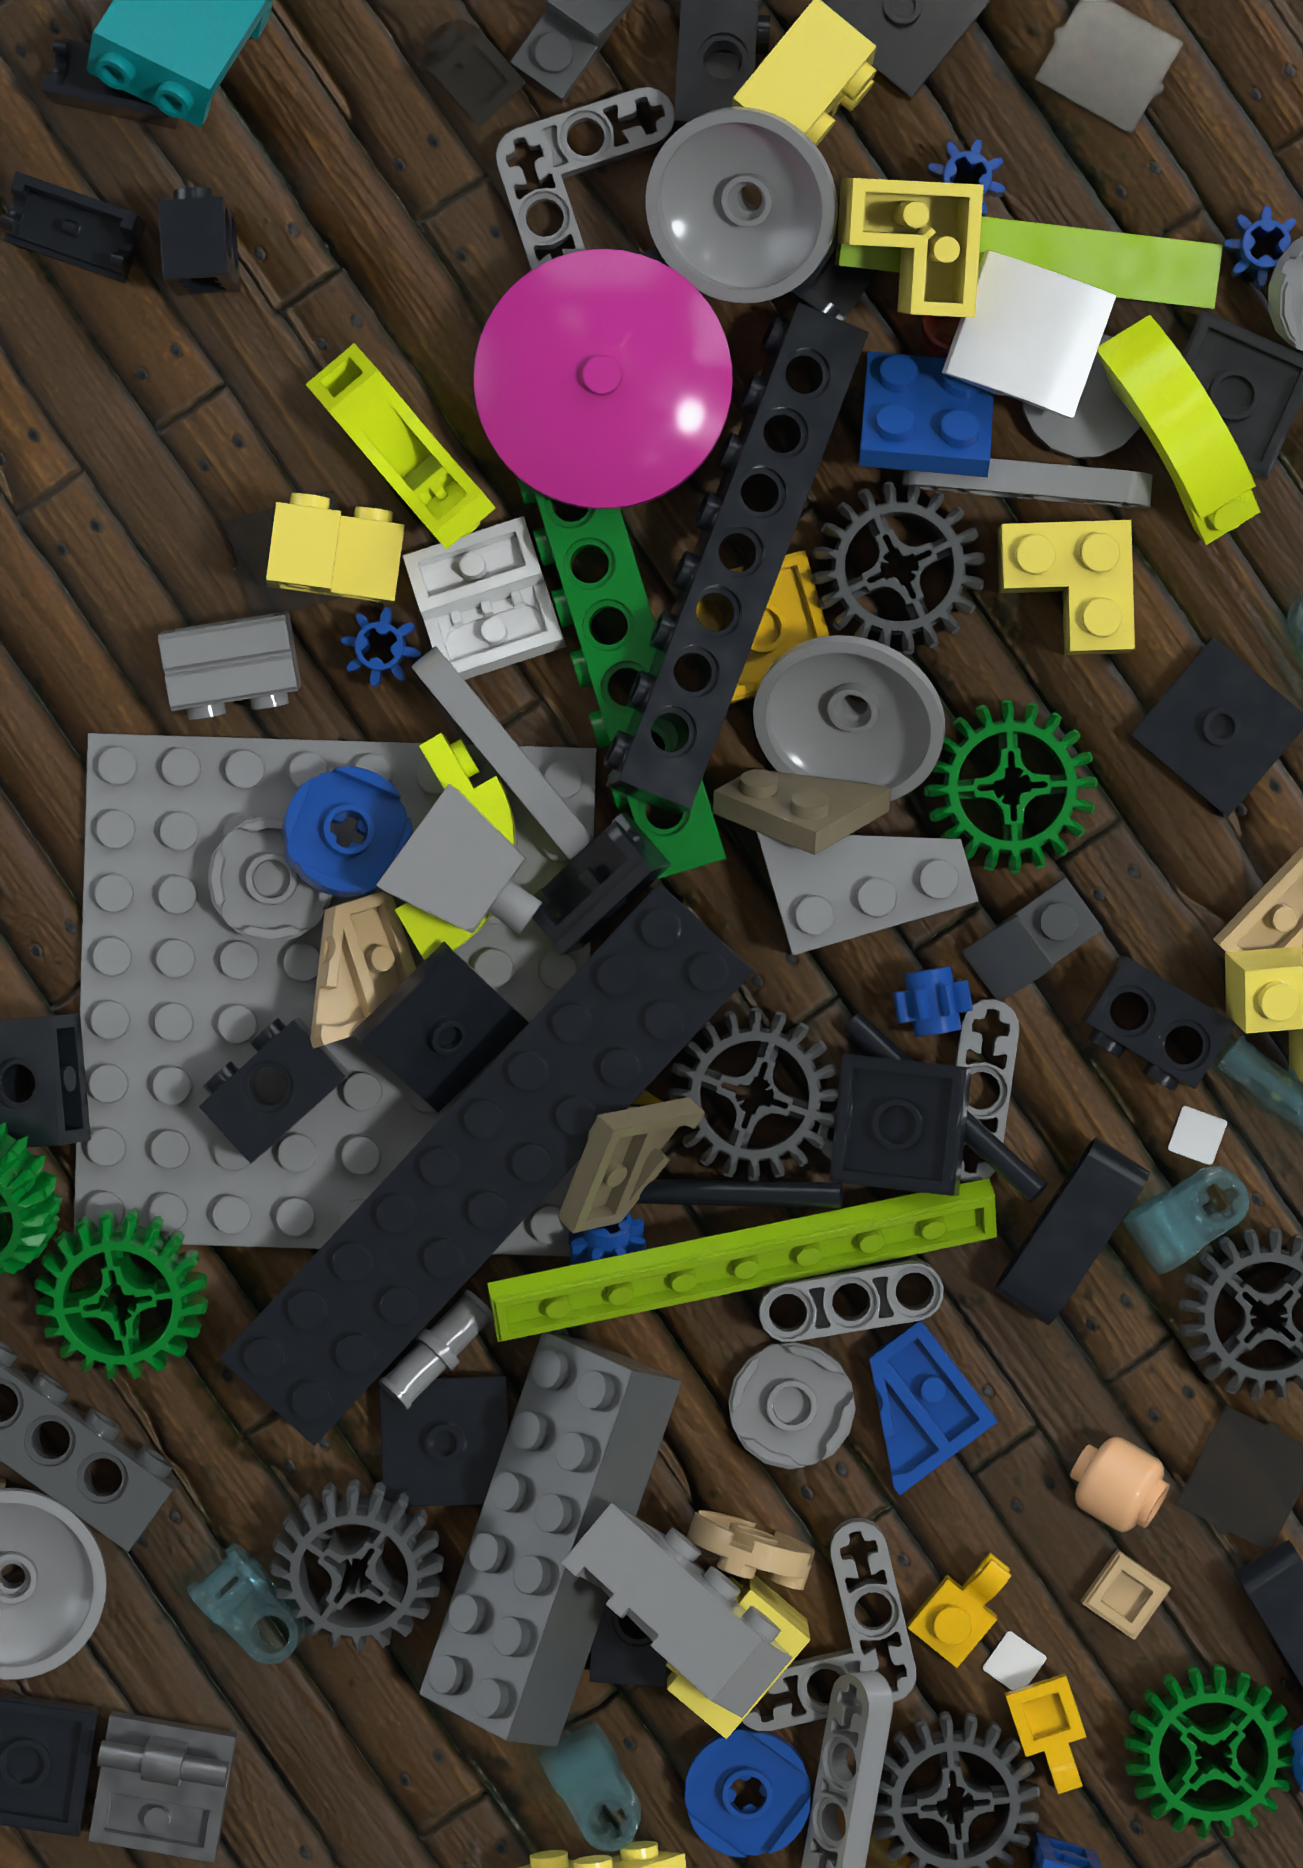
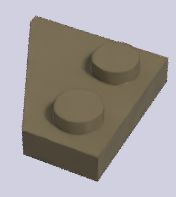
(800, 808)
(621, 1161)

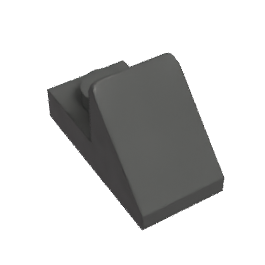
(567, 42)
(1032, 940)

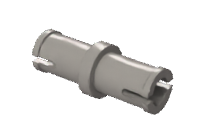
(436, 1349)

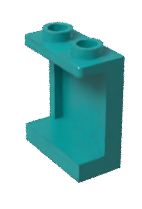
(173, 49)

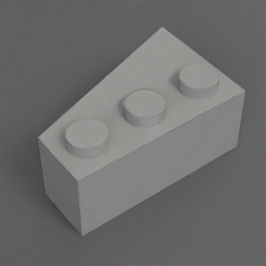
(681, 1607)

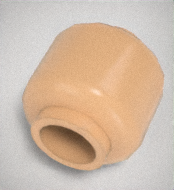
(1119, 1484)

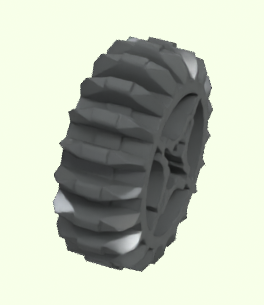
(875, 518)
(806, 1111)
(1242, 1333)
(395, 1597)
(981, 1800)

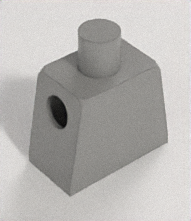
(460, 868)

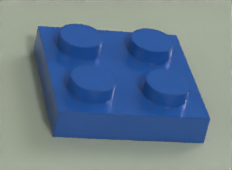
(923, 418)

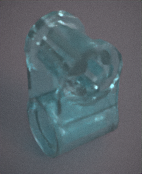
(1177, 1227)
(246, 1604)
(588, 1776)

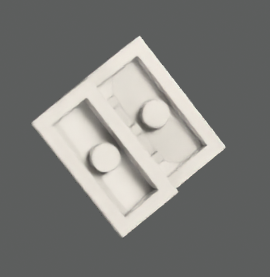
(1030, 334)
(485, 599)

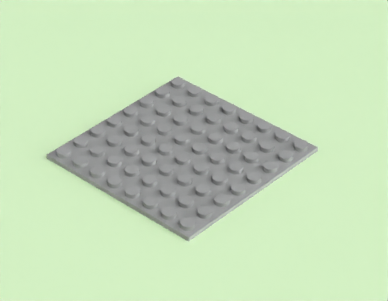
(184, 993)

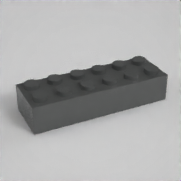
(517, 1613)

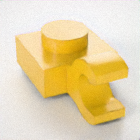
(956, 1615)
(1048, 1722)

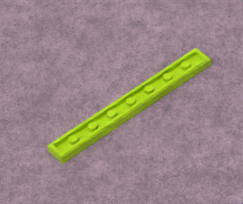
(741, 1260)

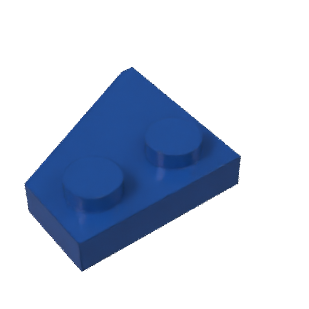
(924, 1404)

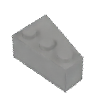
(863, 885)

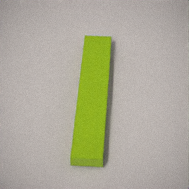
(1111, 261)

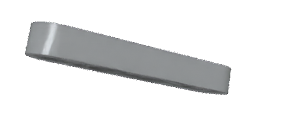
(1044, 483)
(502, 752)
(860, 1719)

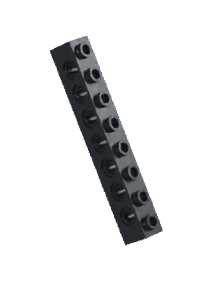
(829, 355)

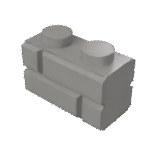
(230, 663)

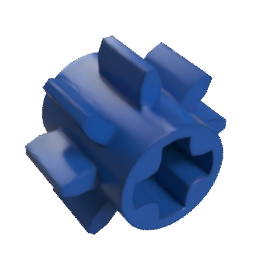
(971, 162)
(1260, 230)
(363, 645)
(932, 1001)
(607, 1241)

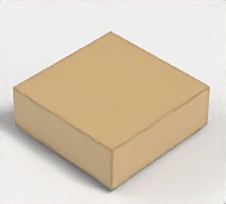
(1125, 1594)

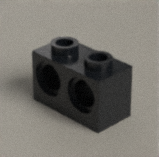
(198, 243)
(1163, 1011)

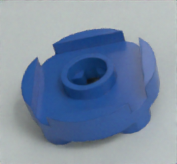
(330, 798)
(753, 1827)

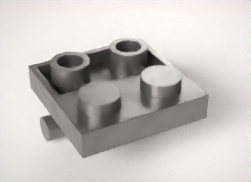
(162, 1786)

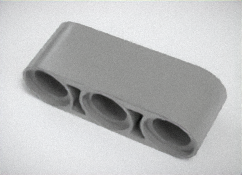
(882, 1306)

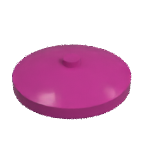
(603, 379)

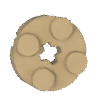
(744, 1549)

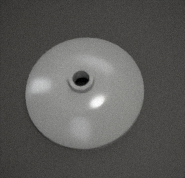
(711, 229)
(819, 731)
(63, 1587)

